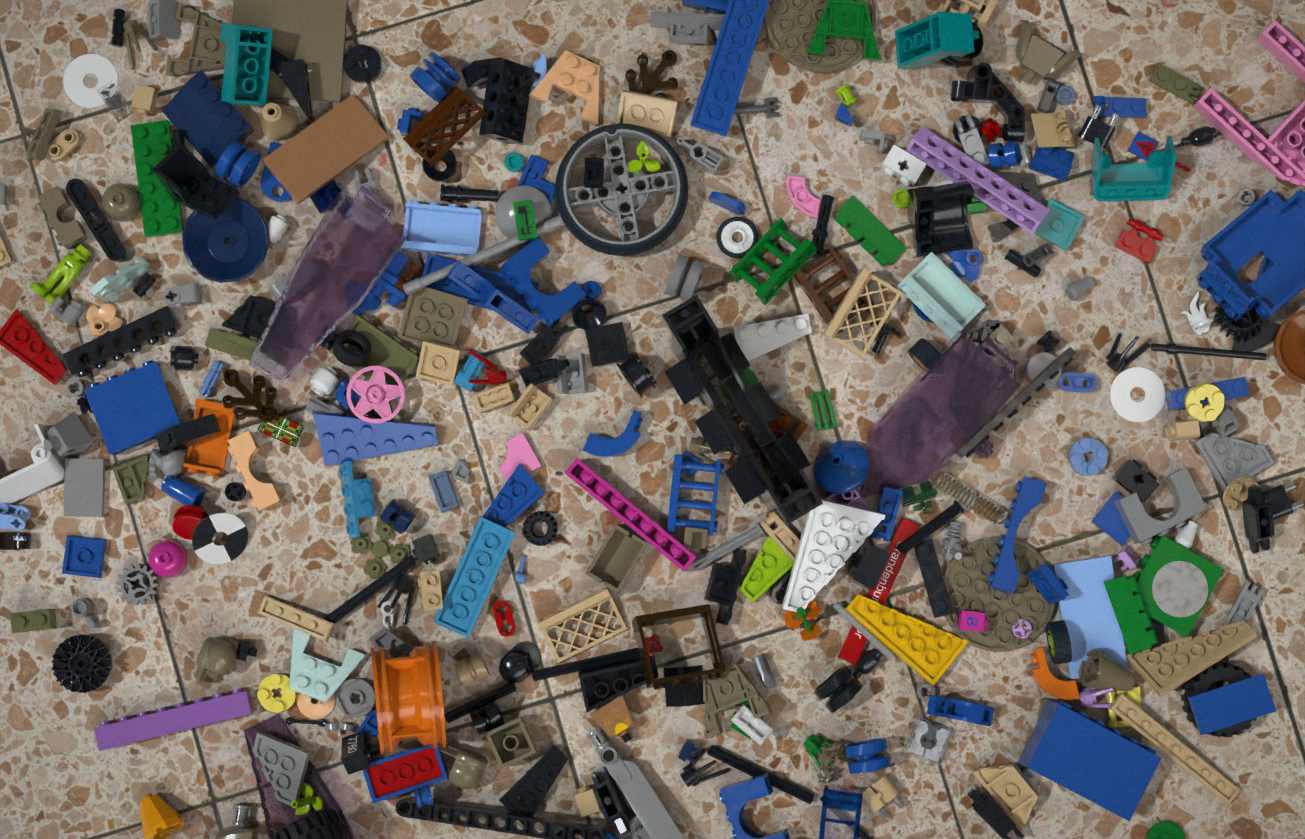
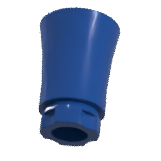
(183, 491)

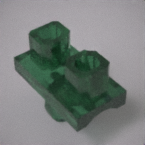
(927, 493)

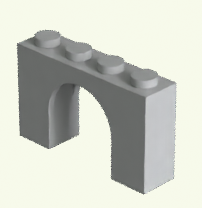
(1186, 505)

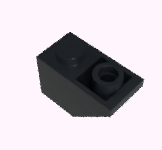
(477, 72)

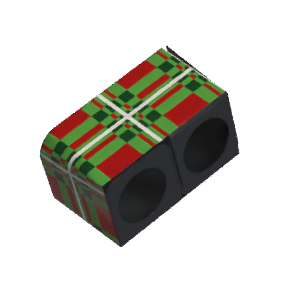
(282, 430)

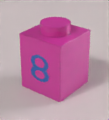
(972, 621)

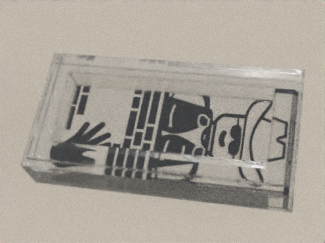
(115, 101)

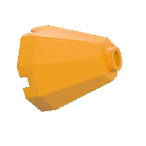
(158, 817)

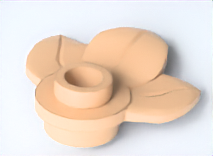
(103, 316)

